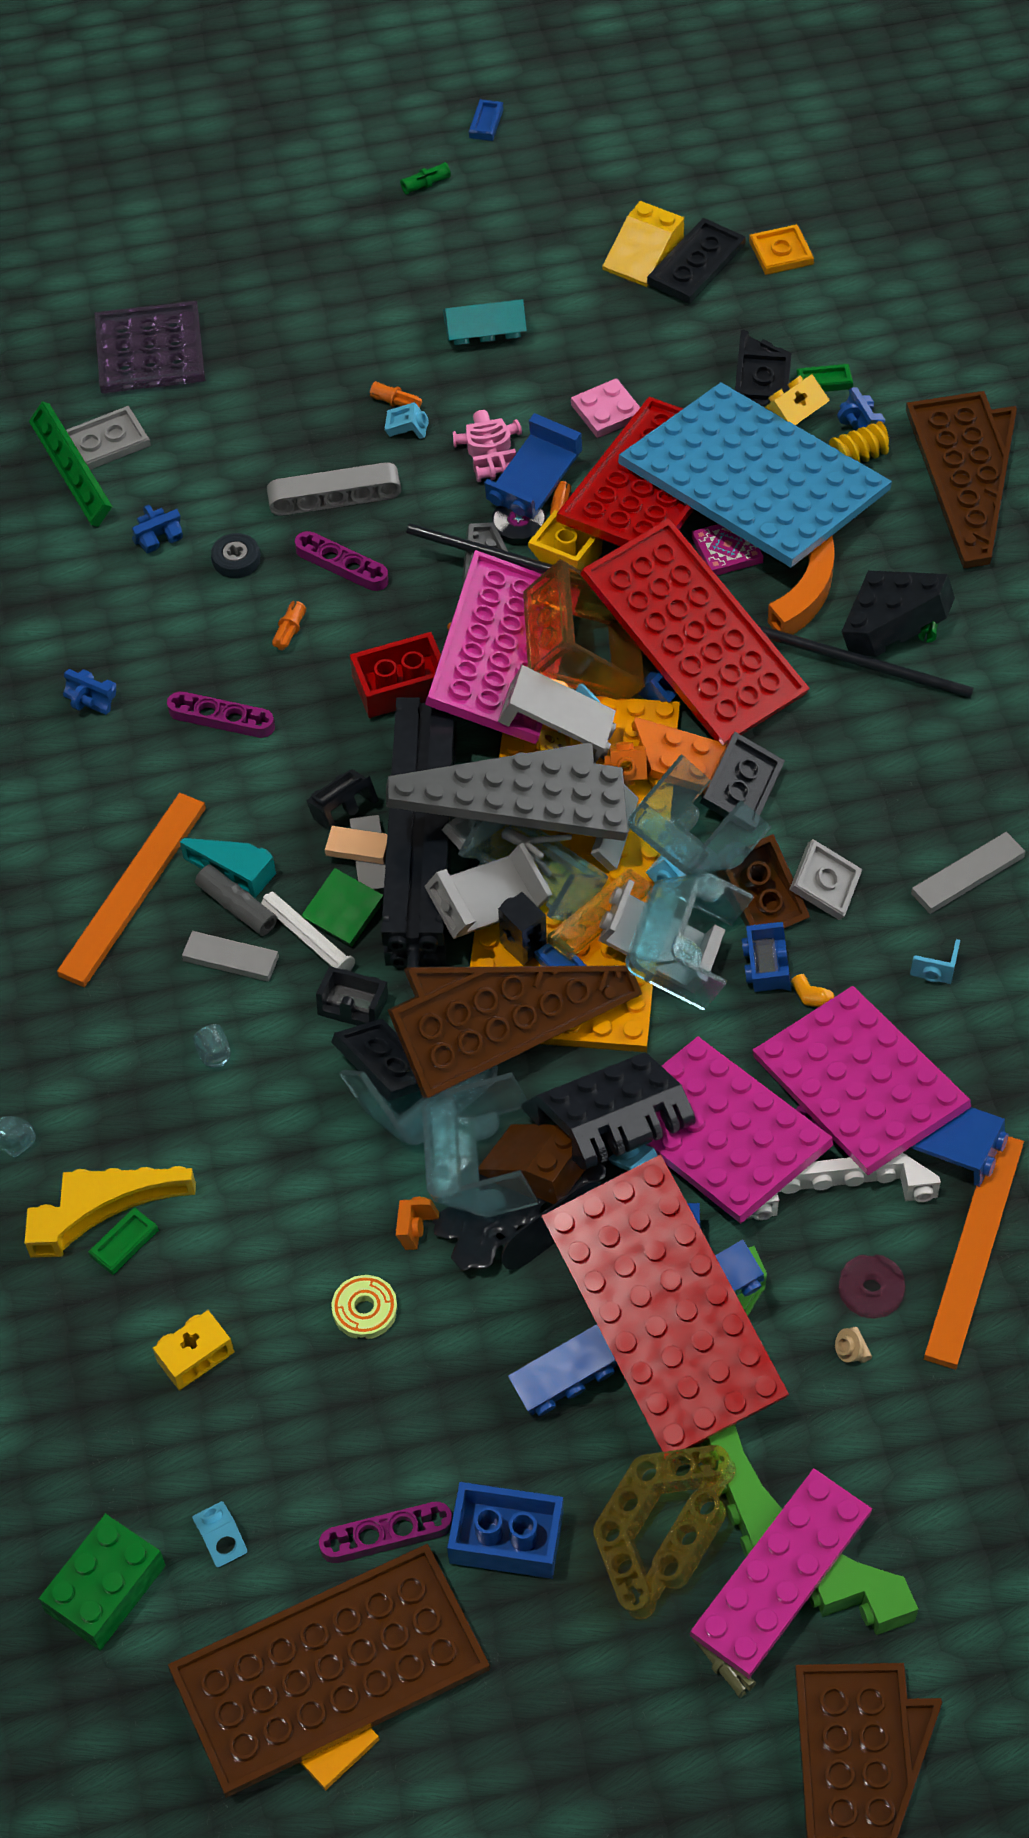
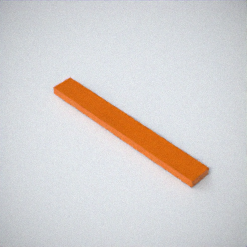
(131, 890)
(972, 1259)

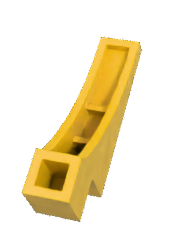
(94, 1197)

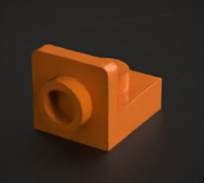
(410, 1220)

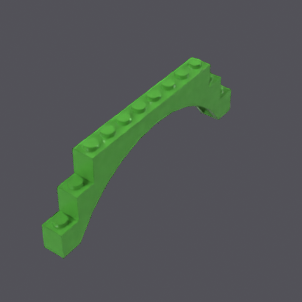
(883, 1595)

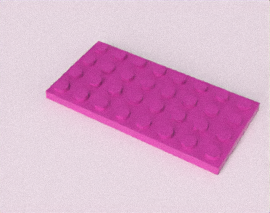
(486, 647)

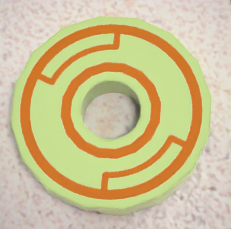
(362, 1289)

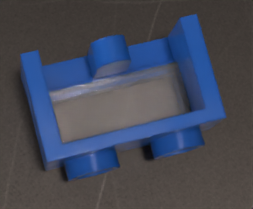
(768, 957)

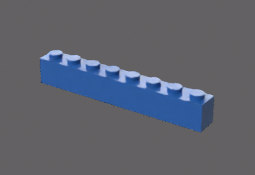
(588, 1356)

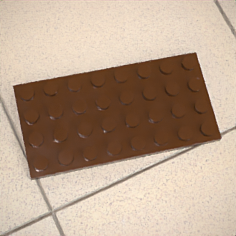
(327, 1669)

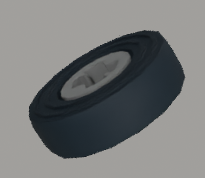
(242, 546)

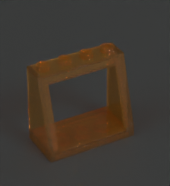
(551, 638)

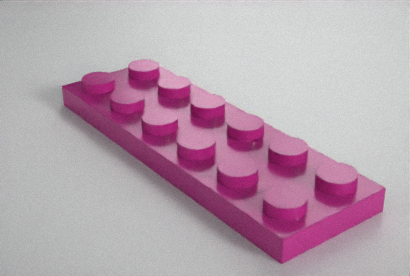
(780, 1573)

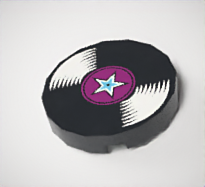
(516, 528)

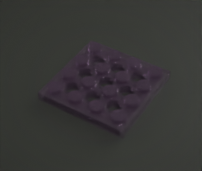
(162, 354)

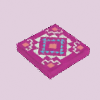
(725, 550)

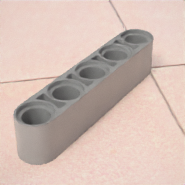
(333, 489)

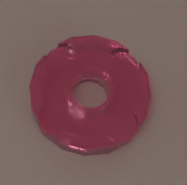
(869, 1303)

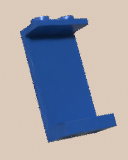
(535, 467)
(968, 1142)

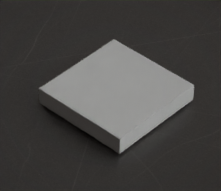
(825, 879)

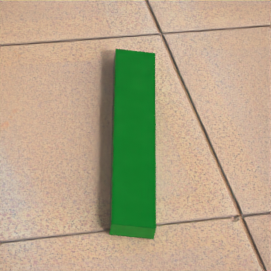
(70, 464)

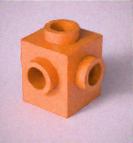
(627, 752)

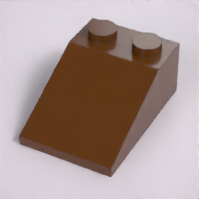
(769, 880)
(541, 1155)

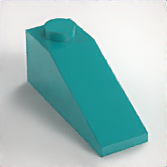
(240, 862)

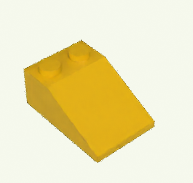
(644, 242)

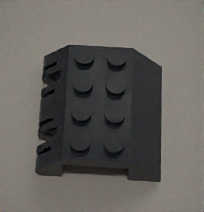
(617, 1103)

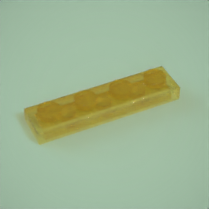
(584, 924)

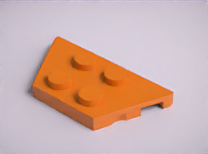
(666, 744)

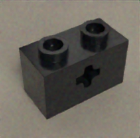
(522, 927)

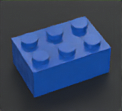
(505, 1530)

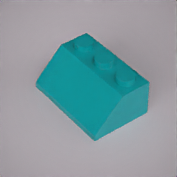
(485, 321)

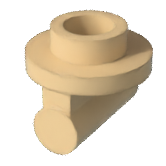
(851, 1346)

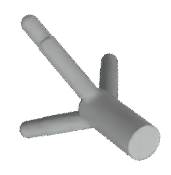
(517, 838)

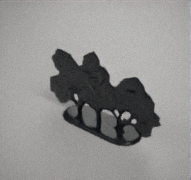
(478, 1237)

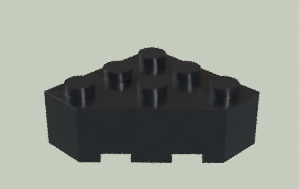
(895, 608)

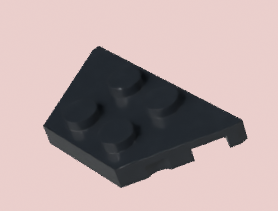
(761, 369)

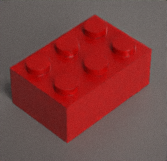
(395, 672)

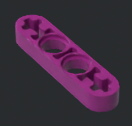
(344, 557)
(219, 717)
(384, 1526)

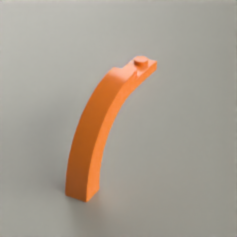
(806, 599)

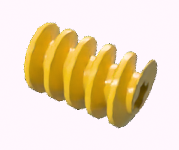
(863, 441)

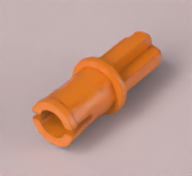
(392, 395)
(289, 625)

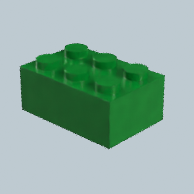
(102, 1582)

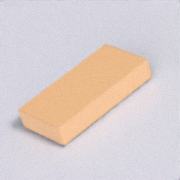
(356, 845)

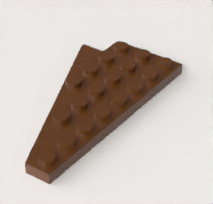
(967, 462)
(485, 1015)
(859, 1747)

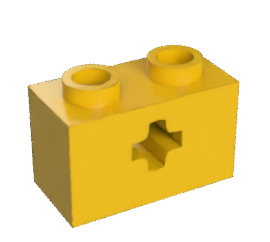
(799, 401)
(186, 1364)

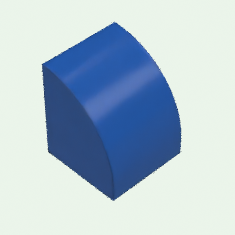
(657, 688)

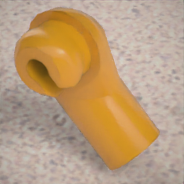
(810, 995)

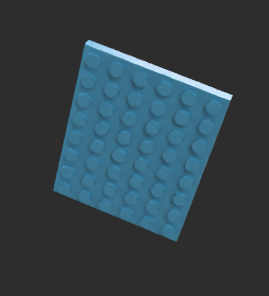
(755, 473)

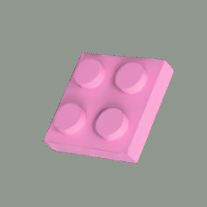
(605, 407)

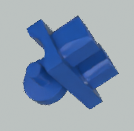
(858, 410)
(155, 524)
(88, 692)

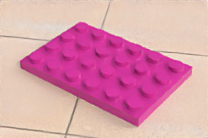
(861, 1079)
(743, 1134)

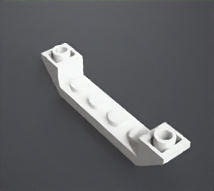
(916, 1180)

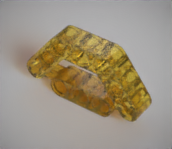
(709, 1485)

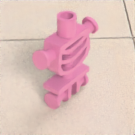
(488, 444)

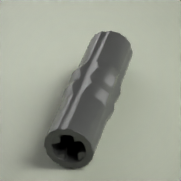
(236, 900)

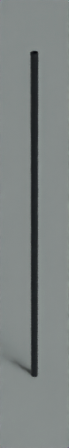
(772, 634)

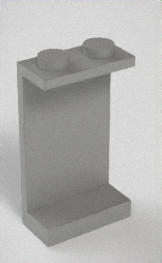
(559, 709)
(473, 896)
(623, 918)

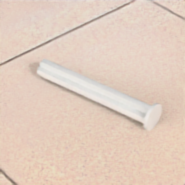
(307, 932)

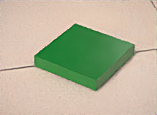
(343, 907)

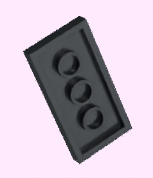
(696, 260)

